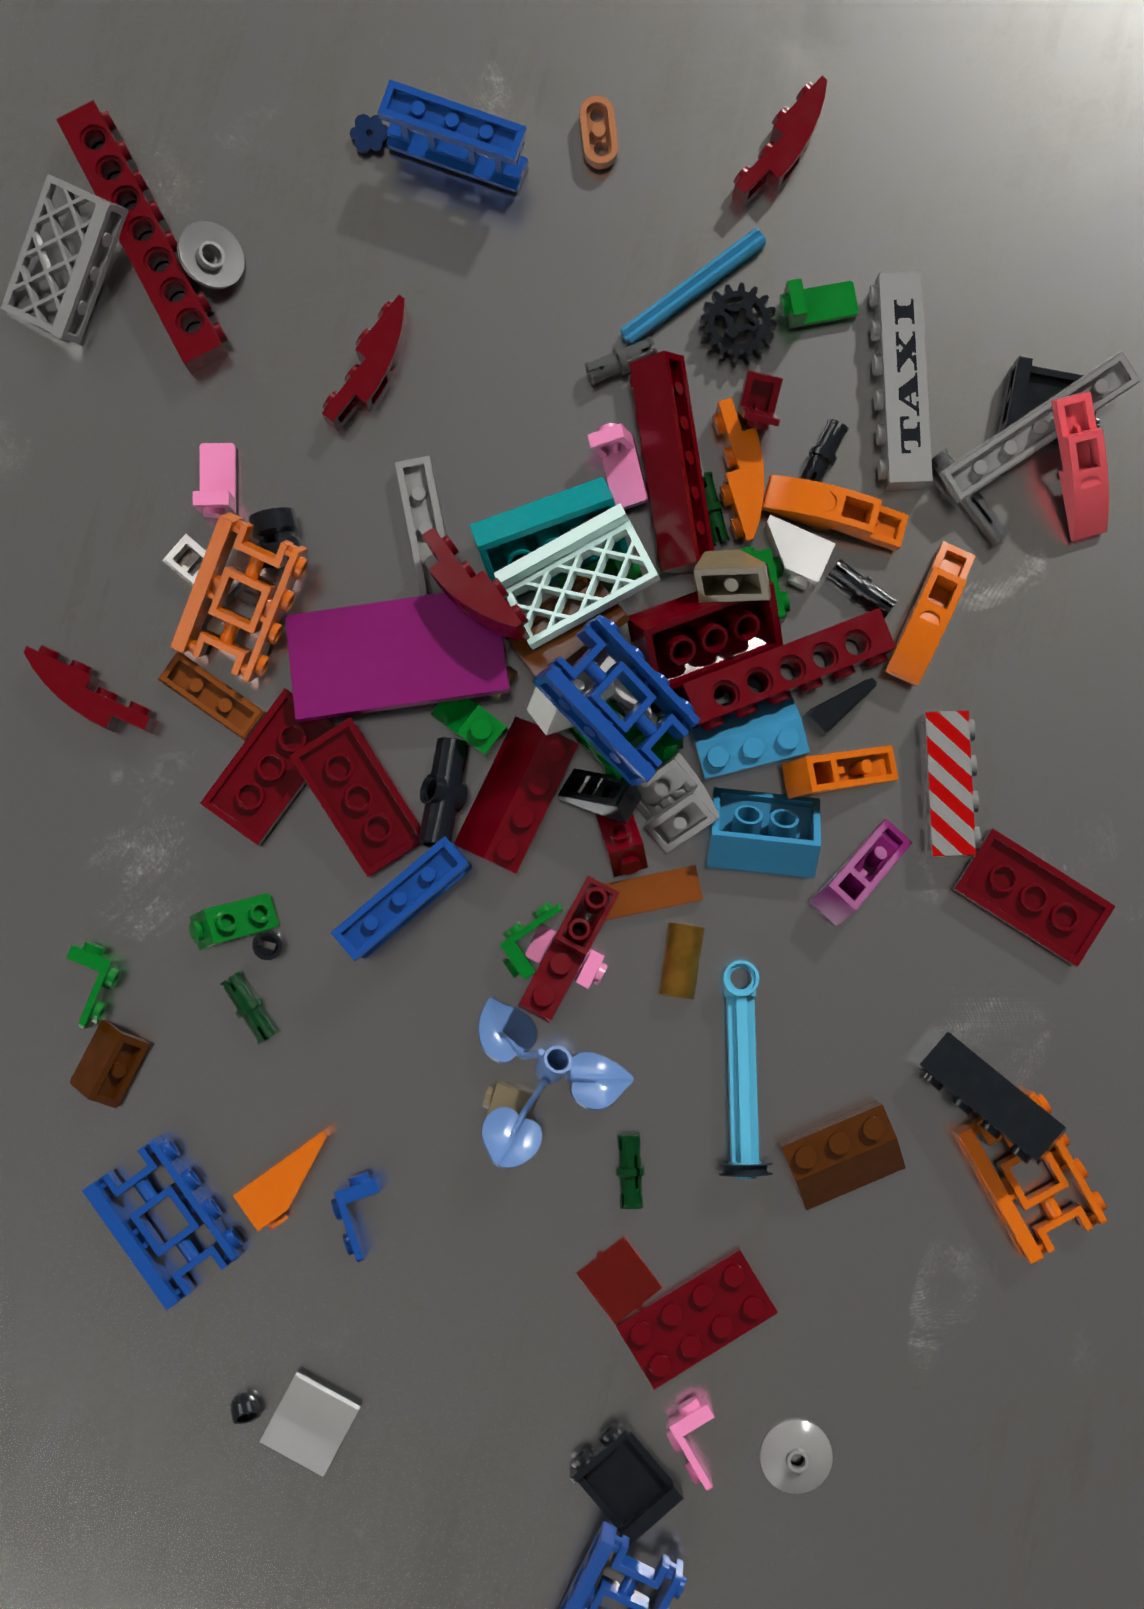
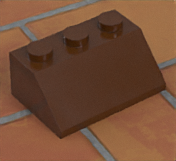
(566, 644)
(842, 1154)

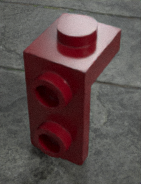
(760, 400)
(623, 845)

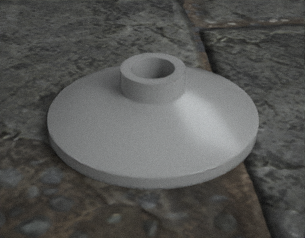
(218, 246)
(794, 1438)

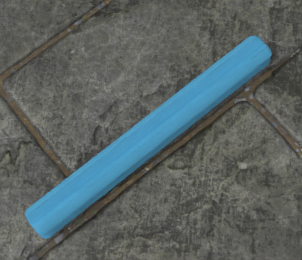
(693, 287)

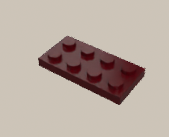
(261, 775)
(358, 796)
(1034, 897)
(696, 1318)

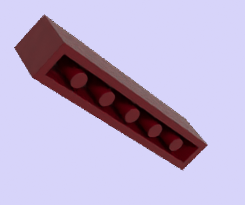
(671, 461)

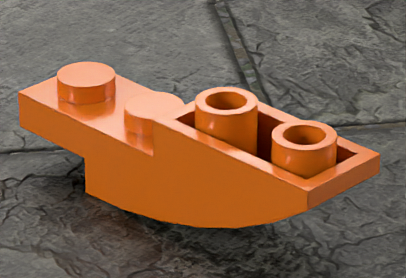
(744, 485)
(835, 508)
(930, 613)

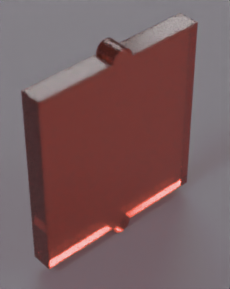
(619, 1280)

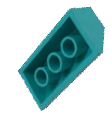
(532, 525)

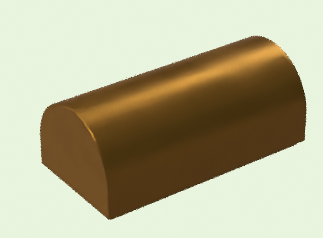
(681, 960)

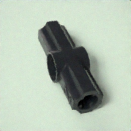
(443, 791)

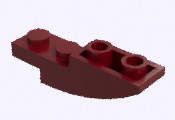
(789, 142)
(379, 353)
(474, 593)
(77, 690)
(568, 949)

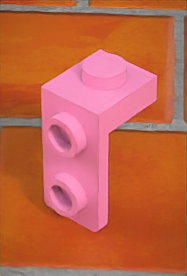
(621, 464)
(217, 480)
(591, 968)
(691, 1416)

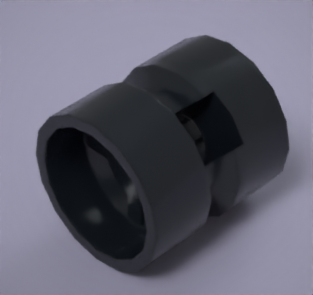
(274, 525)

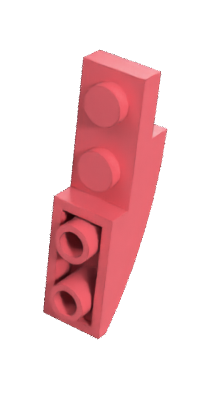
(1084, 465)

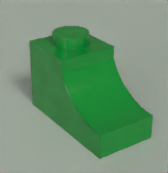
(471, 724)

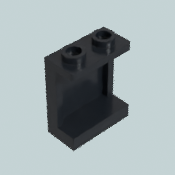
(1031, 387)
(626, 1481)

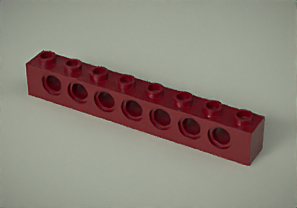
(82, 130)

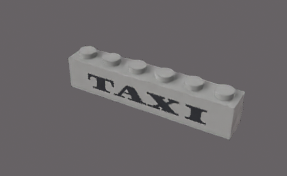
(902, 380)

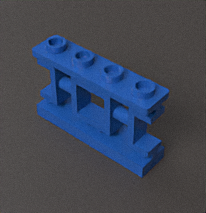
(454, 136)
(597, 719)
(402, 899)
(140, 1238)
(585, 1596)

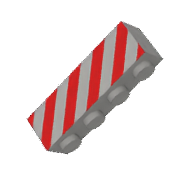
(948, 784)

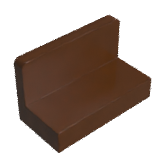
(109, 1064)

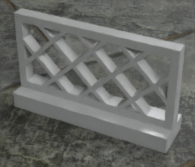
(85, 269)

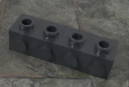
(993, 1098)

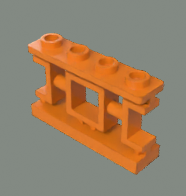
(213, 586)
(1006, 1188)

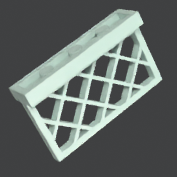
(566, 556)

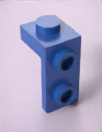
(359, 1187)

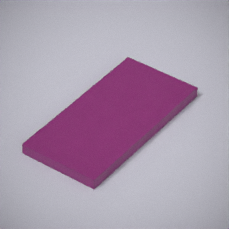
(391, 657)

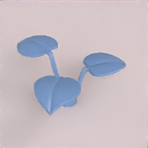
(594, 1079)

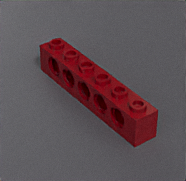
(866, 630)

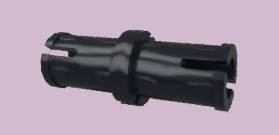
(824, 452)
(861, 588)

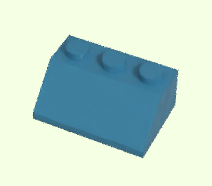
(750, 742)
(765, 833)

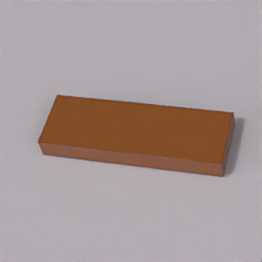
(211, 695)
(655, 891)

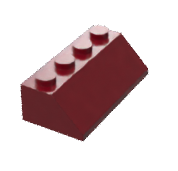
(698, 638)
(516, 795)

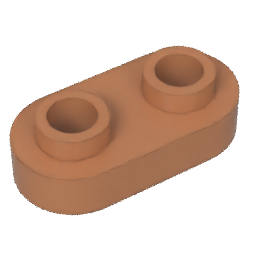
(598, 134)

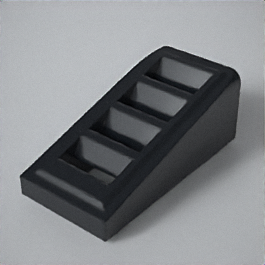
(829, 713)
(617, 806)

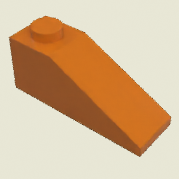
(839, 771)
(277, 1189)

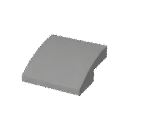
(675, 804)
(310, 1424)

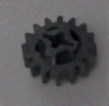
(748, 330)

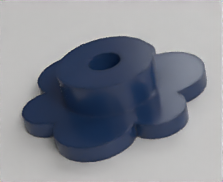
(365, 125)

